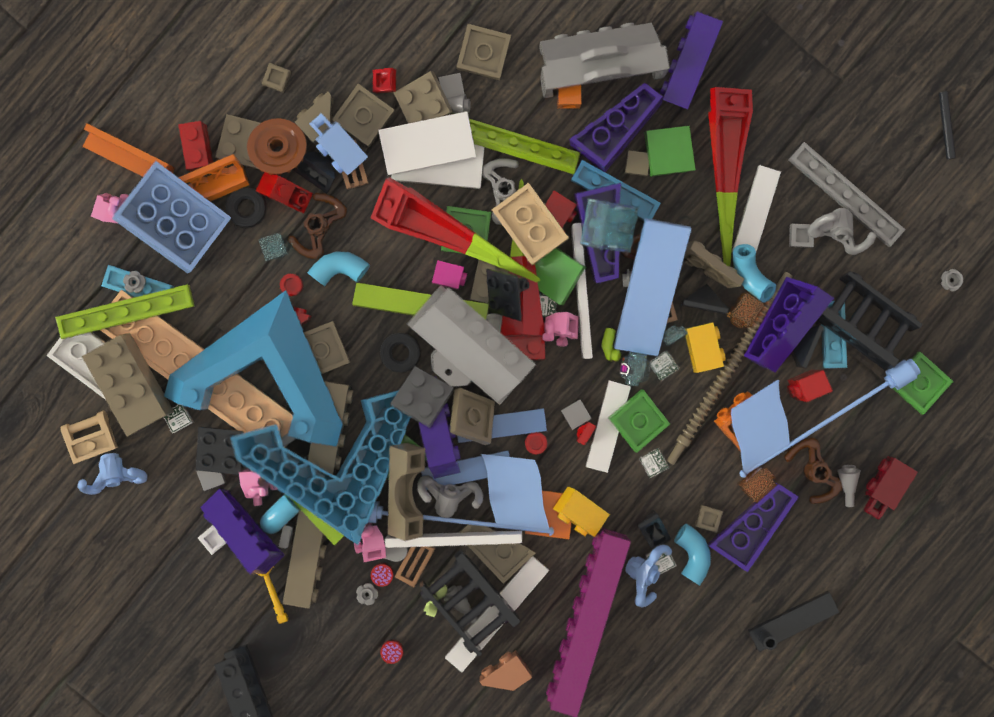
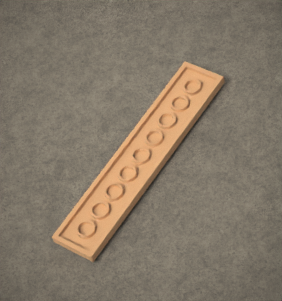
(232, 400)

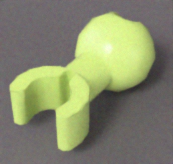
(430, 608)

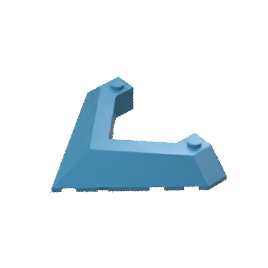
(279, 339)
(341, 499)

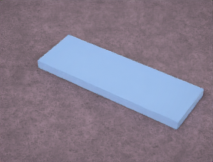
(652, 287)

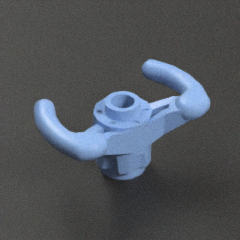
(112, 474)
(646, 573)

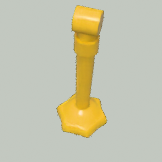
(278, 607)

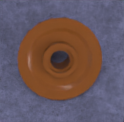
(271, 135)

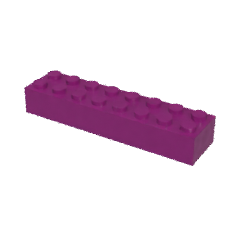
(588, 621)

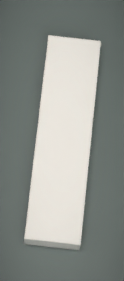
(757, 207)
(605, 432)

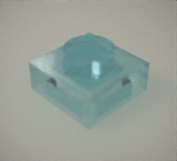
(273, 247)
(673, 334)

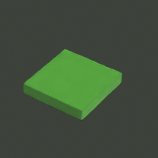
(669, 151)
(473, 219)
(558, 275)
(927, 387)
(639, 421)

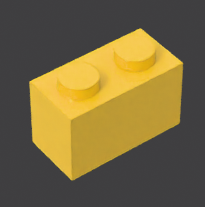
(704, 347)
(581, 512)

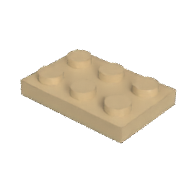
(530, 224)

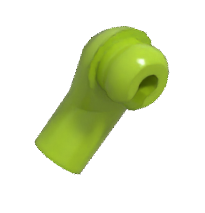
(607, 345)

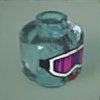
(635, 368)

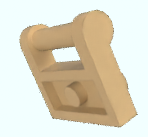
(91, 444)

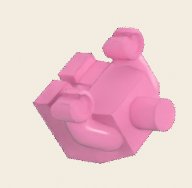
(107, 206)
(563, 325)
(254, 486)
(373, 544)

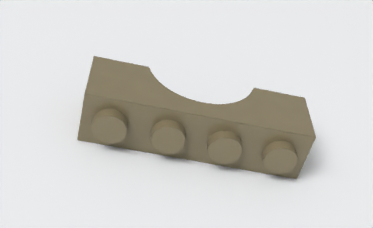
(403, 516)

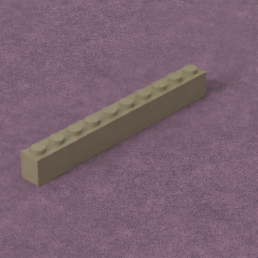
(308, 539)

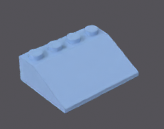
(171, 217)

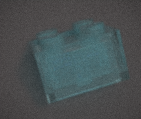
(609, 225)

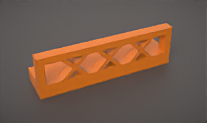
(120, 152)
(221, 181)

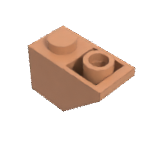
(507, 674)

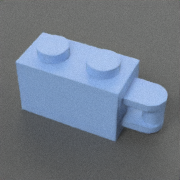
(338, 145)

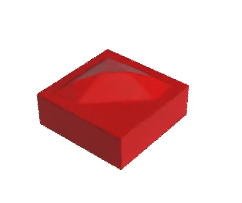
(384, 80)
(585, 432)

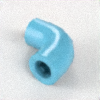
(337, 263)
(754, 282)
(278, 515)
(698, 553)

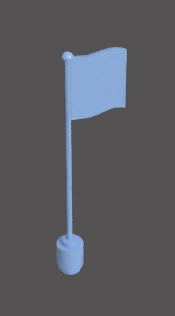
(763, 427)
(513, 495)

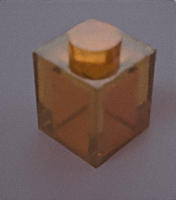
(745, 310)
(757, 483)

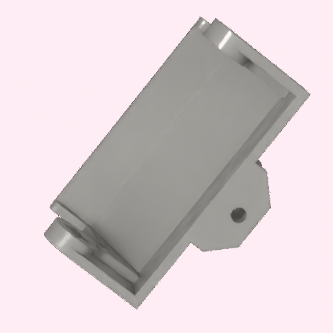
(601, 56)
(468, 346)

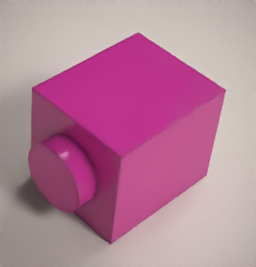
(449, 275)

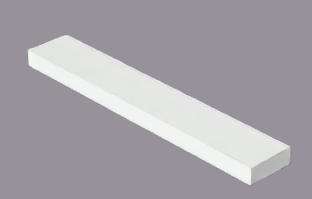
(581, 290)
(452, 539)
(514, 593)

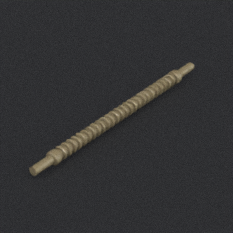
(684, 440)

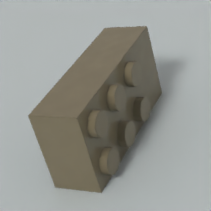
(127, 384)

